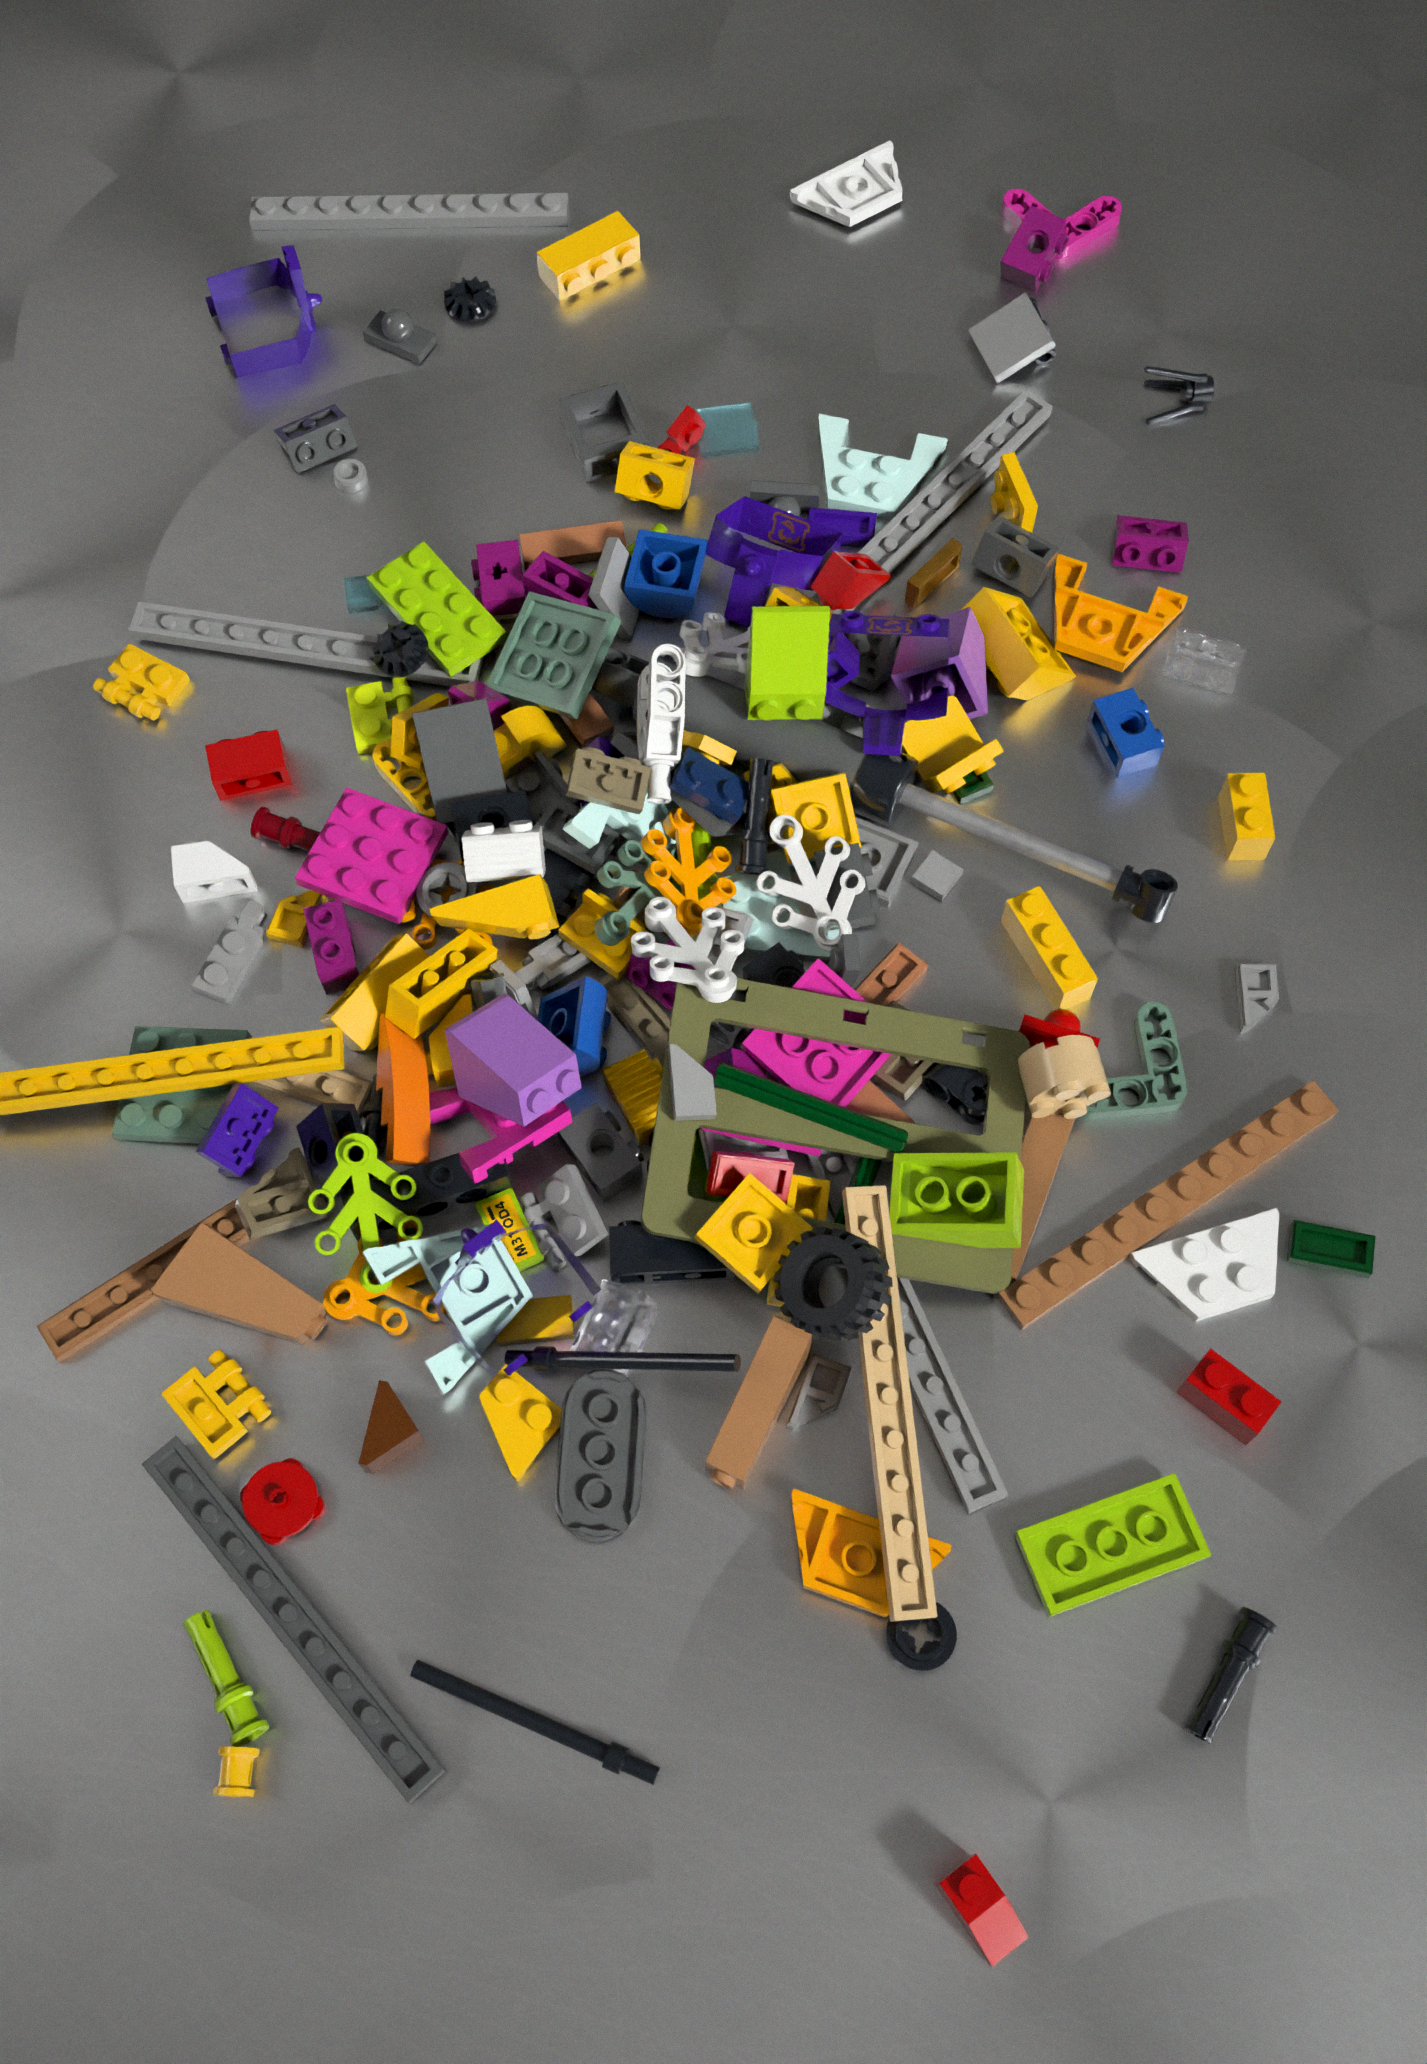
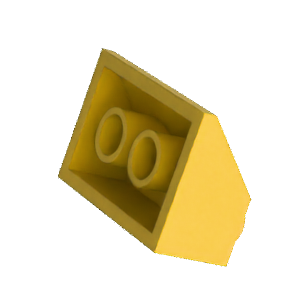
(1017, 646)

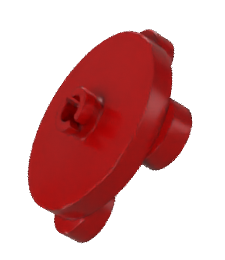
(281, 1500)

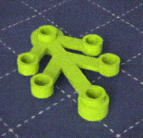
(363, 1202)

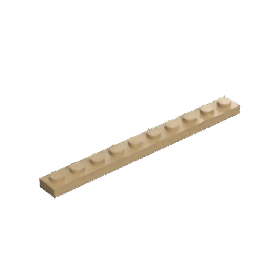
(892, 1426)

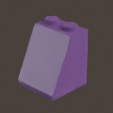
(924, 667)
(510, 1062)

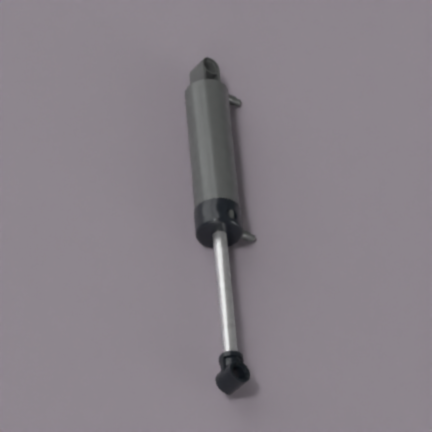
(876, 782)

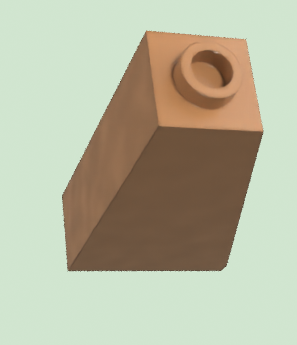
(231, 1285)
(758, 1403)

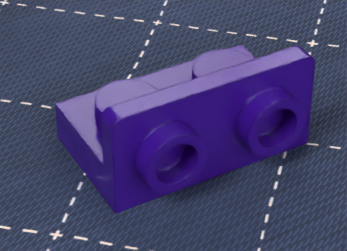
(237, 1131)

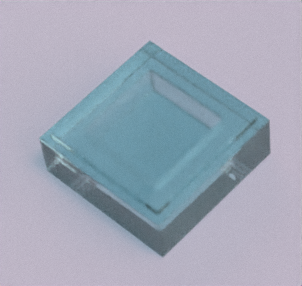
(360, 596)

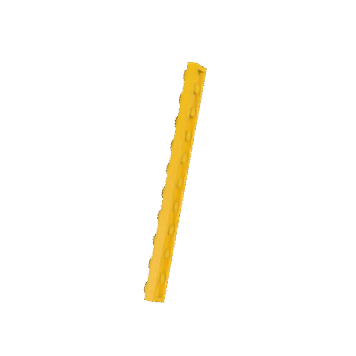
(171, 1070)

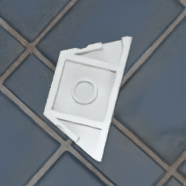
(853, 188)
(1217, 1266)

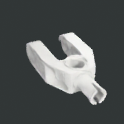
(662, 733)

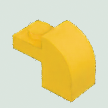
(525, 732)

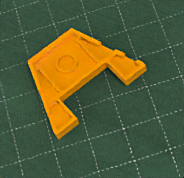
(1101, 628)

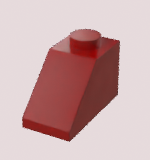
(848, 580)
(982, 1909)

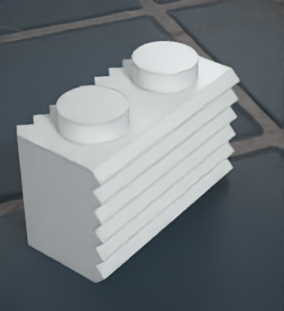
(503, 852)

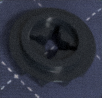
(461, 308)
(414, 650)
(932, 1653)

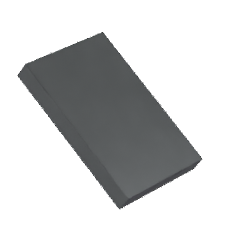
(459, 755)

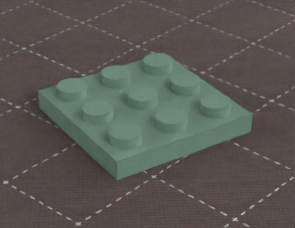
(553, 654)
(173, 1115)

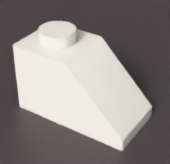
(208, 872)

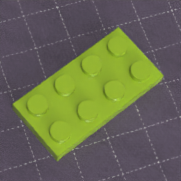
(428, 594)
(1112, 1545)

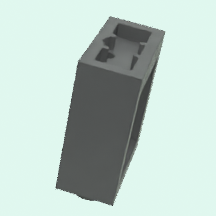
(597, 460)

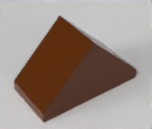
(388, 1431)

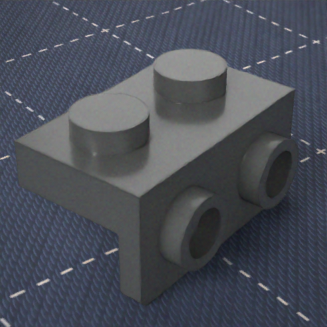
(875, 657)

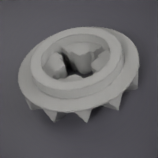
(436, 881)

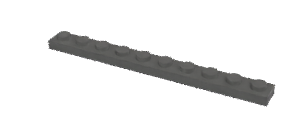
(294, 1620)

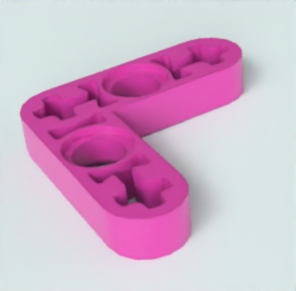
(1018, 201)

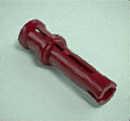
(286, 832)

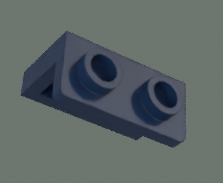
(710, 785)

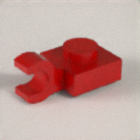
(684, 431)

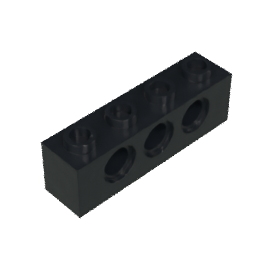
(441, 1189)

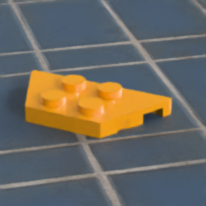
(844, 1552)

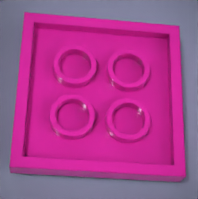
(372, 855)
(816, 1066)

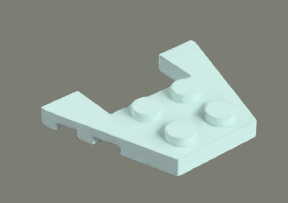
(871, 480)
(592, 817)
(759, 906)
(477, 1299)

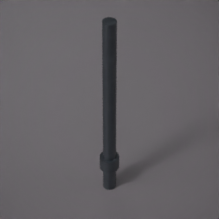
(548, 1359)
(614, 1756)

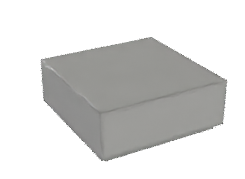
(937, 875)

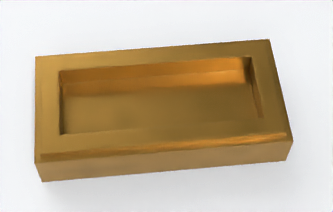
(933, 573)

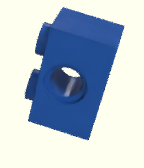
(1126, 751)

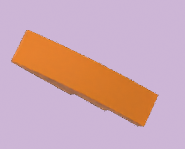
(405, 1095)

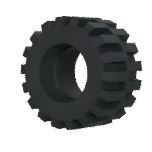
(802, 1277)

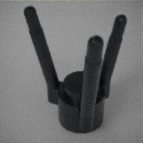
(1194, 389)

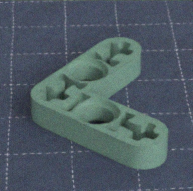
(1152, 1081)

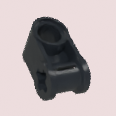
(959, 1090)

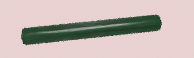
(810, 1107)

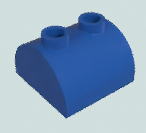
(665, 573)
(578, 1020)

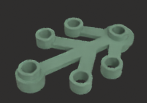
(614, 925)

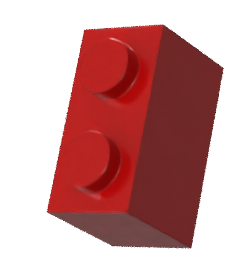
(248, 764)
(1228, 1397)

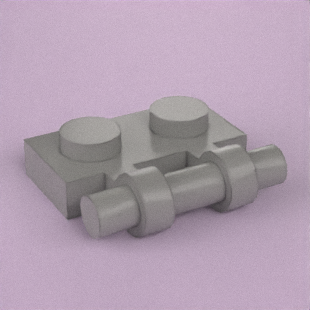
(572, 1211)

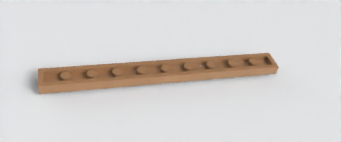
(1166, 1205)

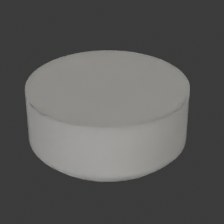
(350, 475)

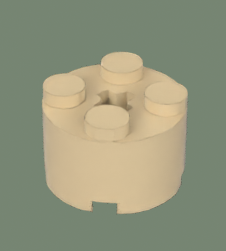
(1063, 1077)

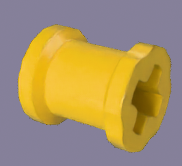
(236, 1771)

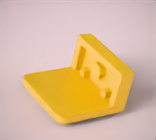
(948, 749)

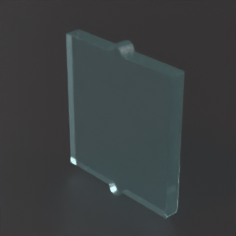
(728, 430)

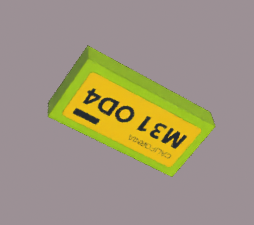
(507, 1210)

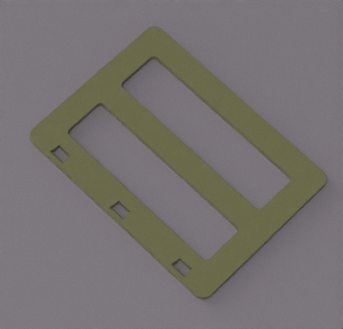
(890, 1030)

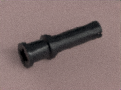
(755, 835)
(1239, 1656)

